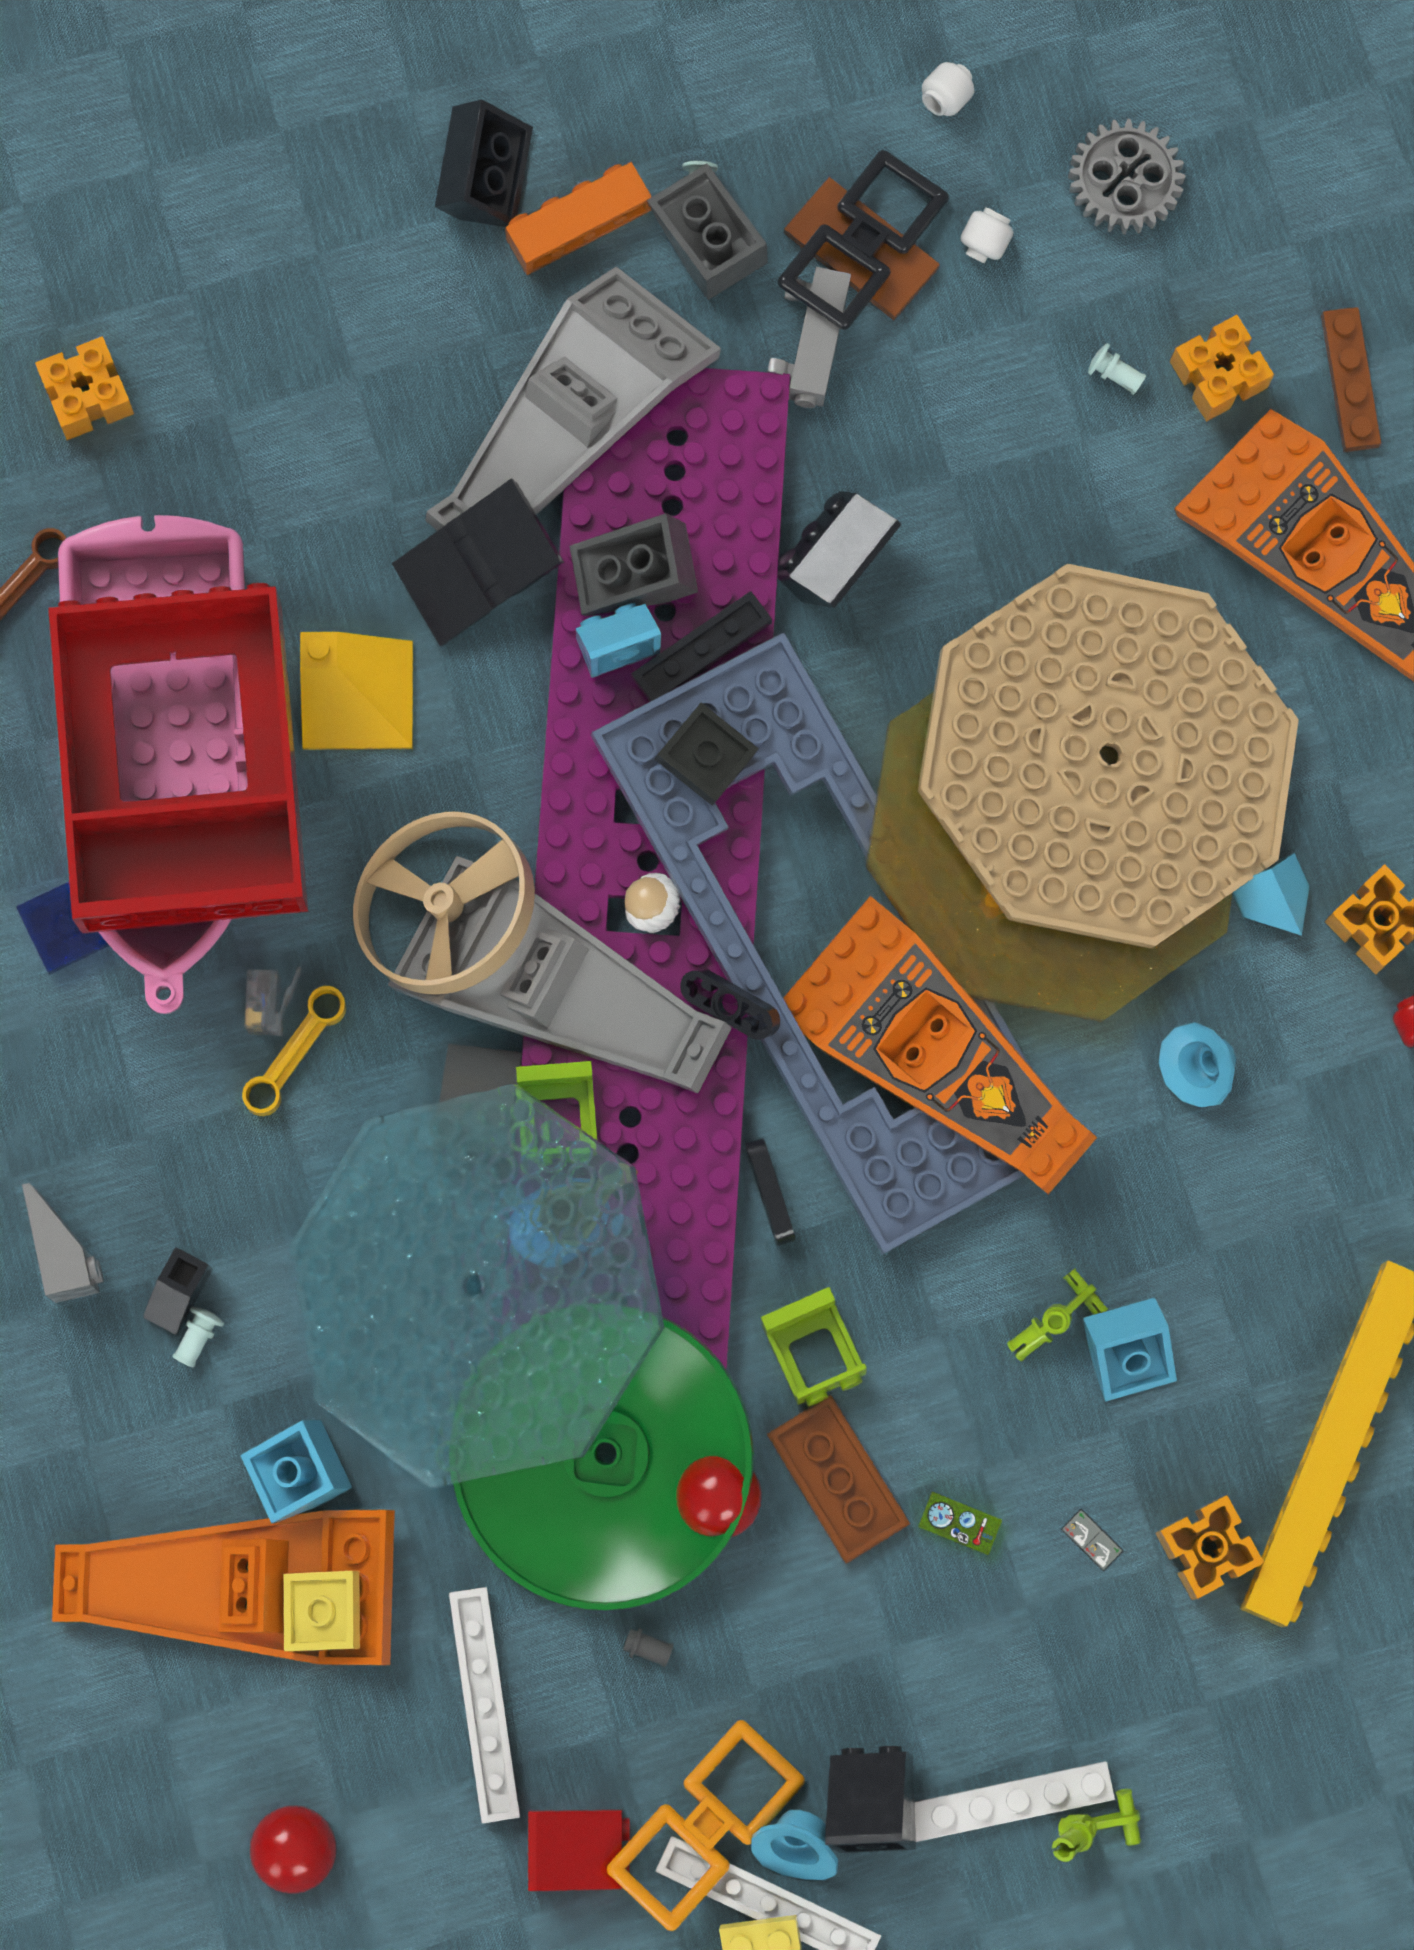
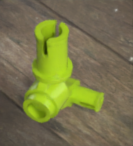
(1056, 1317)
(1078, 1830)

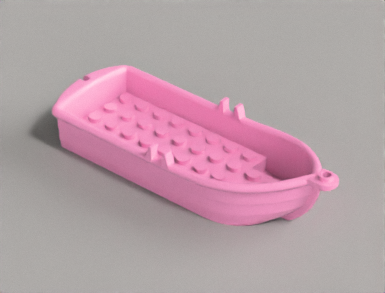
(172, 718)

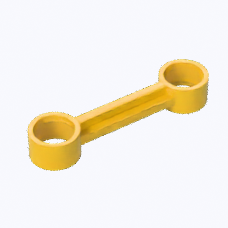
(294, 1050)

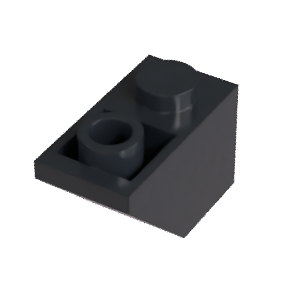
(176, 1290)

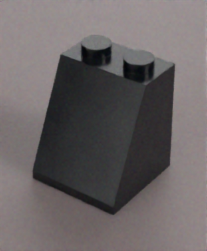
(871, 1801)

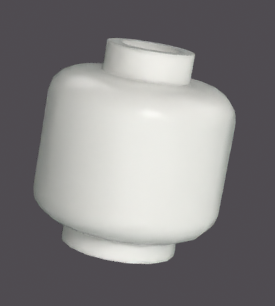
(947, 89)
(986, 235)

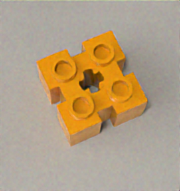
(64, 383)
(1217, 388)
(1356, 919)
(1231, 1556)

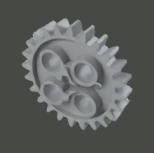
(1149, 198)

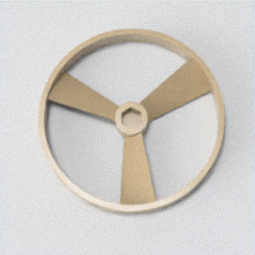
(446, 901)

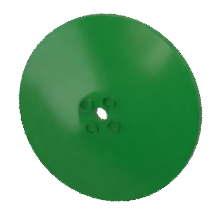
(614, 1529)

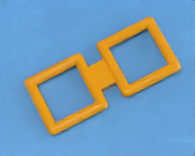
(705, 1825)

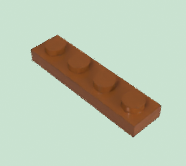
(1350, 379)

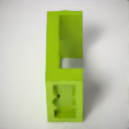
(562, 1082)
(800, 1320)

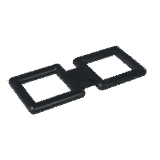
(863, 239)

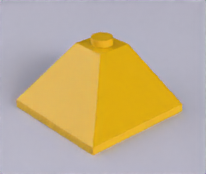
(356, 691)

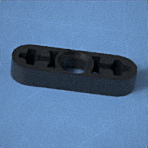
(746, 1001)
(770, 1192)

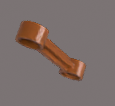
(28, 572)

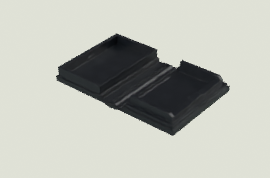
(477, 562)

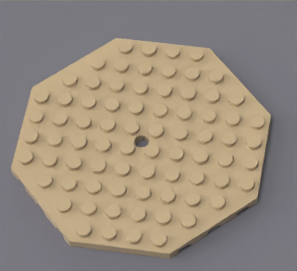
(1038, 810)

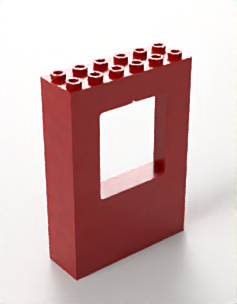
(185, 853)

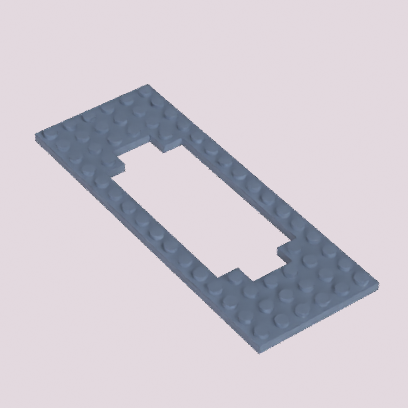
(896, 1170)

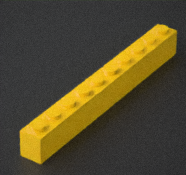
(1333, 1448)

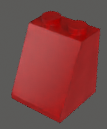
(574, 1848)

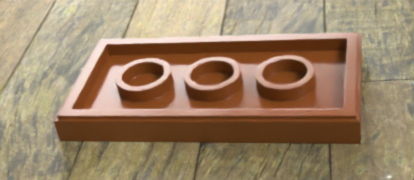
(908, 270)
(838, 1479)

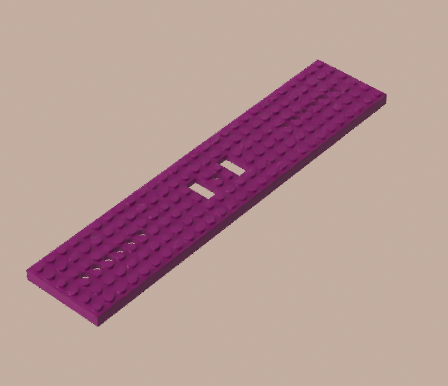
(583, 857)

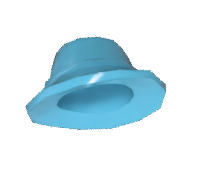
(1197, 1065)
(795, 1847)

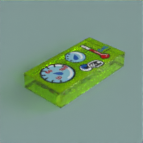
(959, 1523)

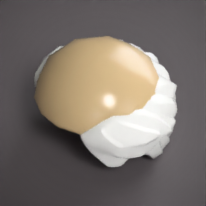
(652, 902)

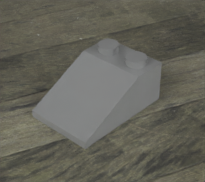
(64, 1262)

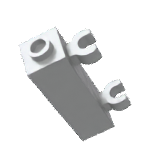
(817, 343)

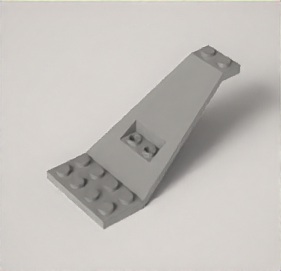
(617, 360)
(566, 990)

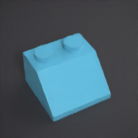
(618, 639)
(1130, 1349)
(296, 1470)

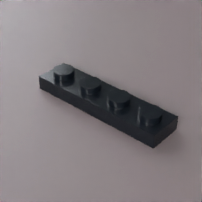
(702, 647)

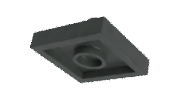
(706, 754)

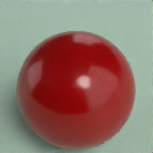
(712, 1497)
(293, 1849)

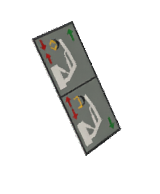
(1092, 1540)

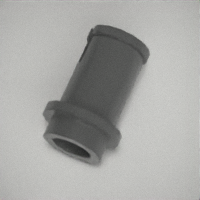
(647, 1647)

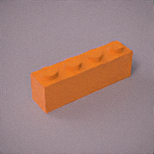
(578, 217)

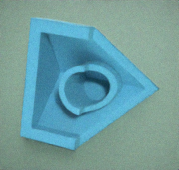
(1276, 896)

